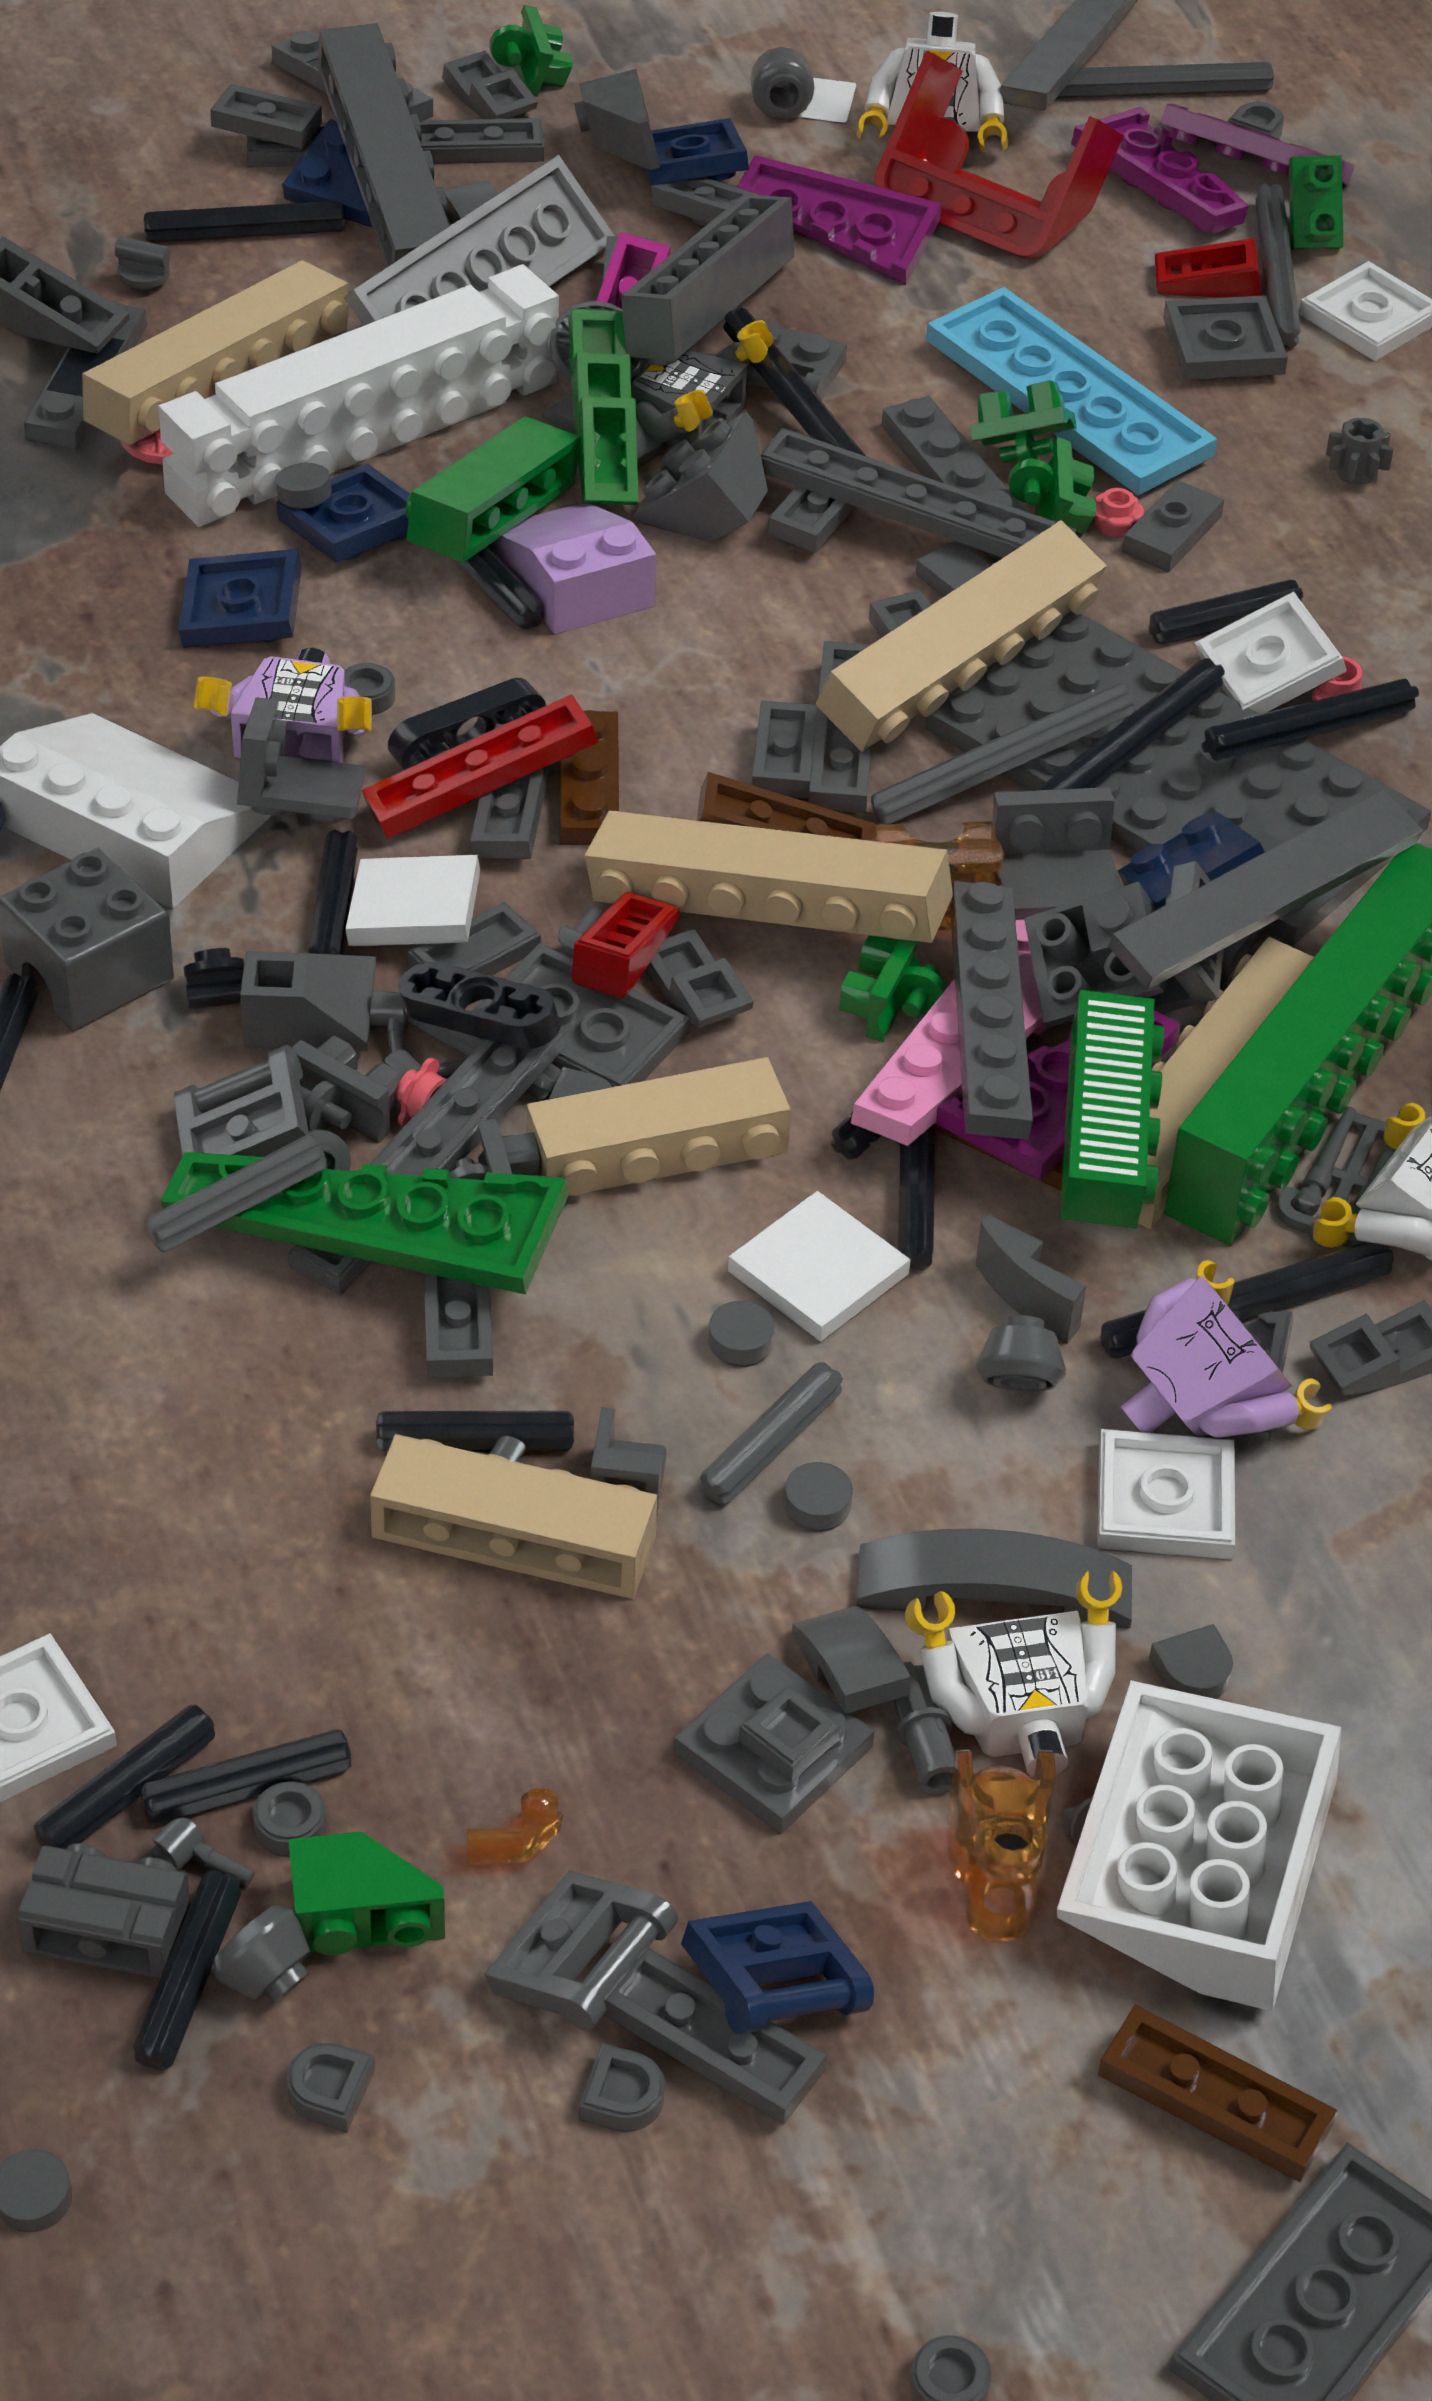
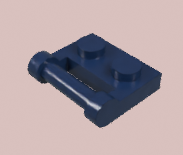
(771, 1947)

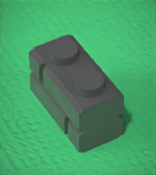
(103, 1909)

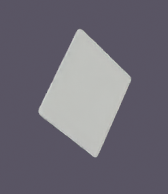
(830, 101)

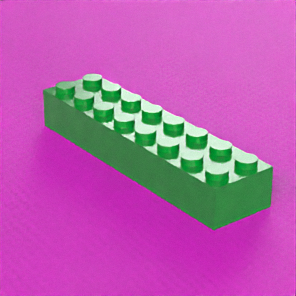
(1307, 1056)

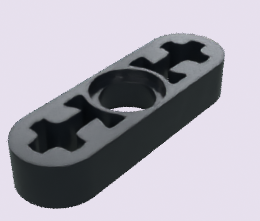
(437, 729)
(516, 1017)

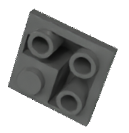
(707, 483)
(1073, 950)
(306, 999)

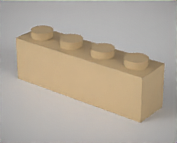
(661, 1126)
(514, 1516)

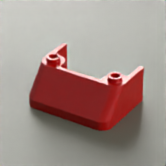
(927, 161)

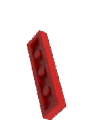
(479, 766)

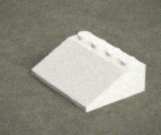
(137, 801)
(1203, 1839)

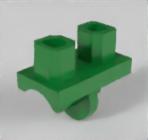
(533, 51)
(1316, 202)
(1000, 426)
(1056, 487)
(899, 984)

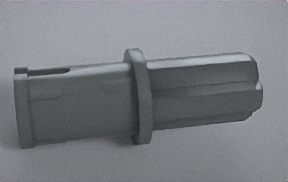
(926, 1734)

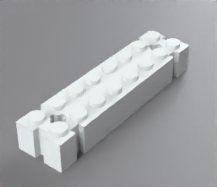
(359, 393)

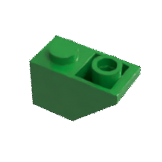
(361, 1895)

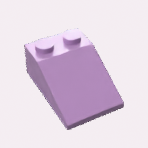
(581, 565)

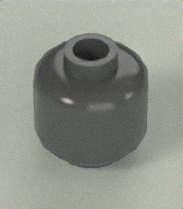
(782, 83)

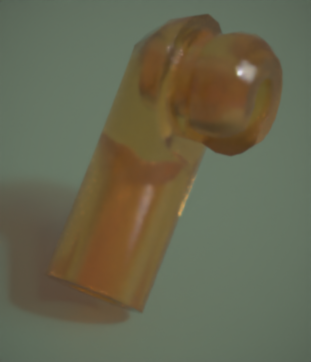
(523, 1837)

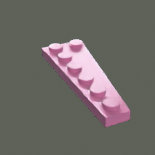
(927, 1064)

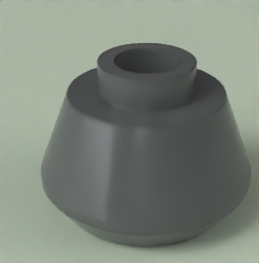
(1021, 1356)
(265, 1956)

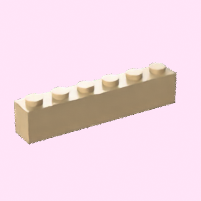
(234, 336)
(961, 637)
(772, 875)
(1211, 1046)

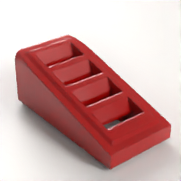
(1210, 270)
(618, 951)

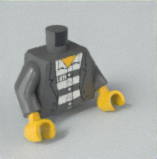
(698, 388)

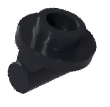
(213, 978)

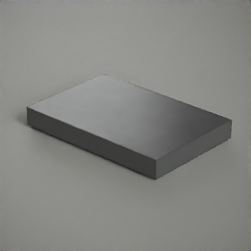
(604, 1033)

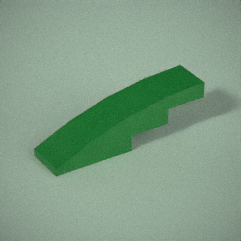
(603, 407)

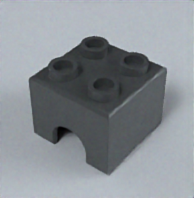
(87, 936)

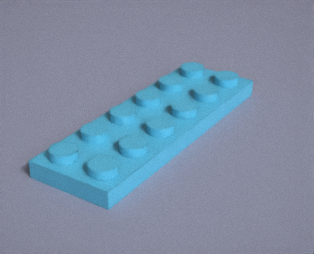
(1116, 417)

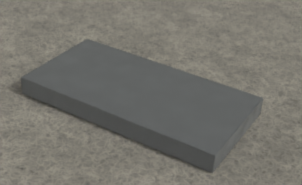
(1320, 2293)

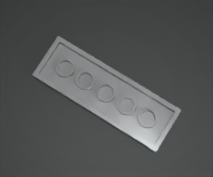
(534, 223)

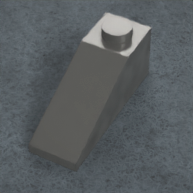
(618, 118)
(51, 305)

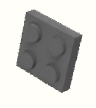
(1225, 337)
(714, 1748)

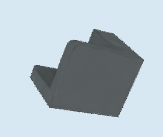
(625, 1461)

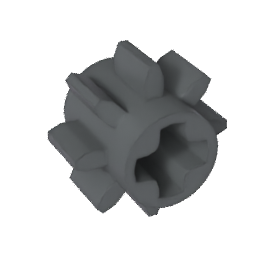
(1359, 451)

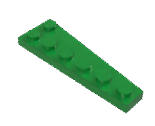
(427, 1223)

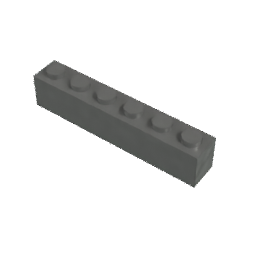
(381, 139)
(707, 278)

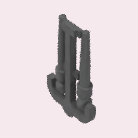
(1320, 1177)

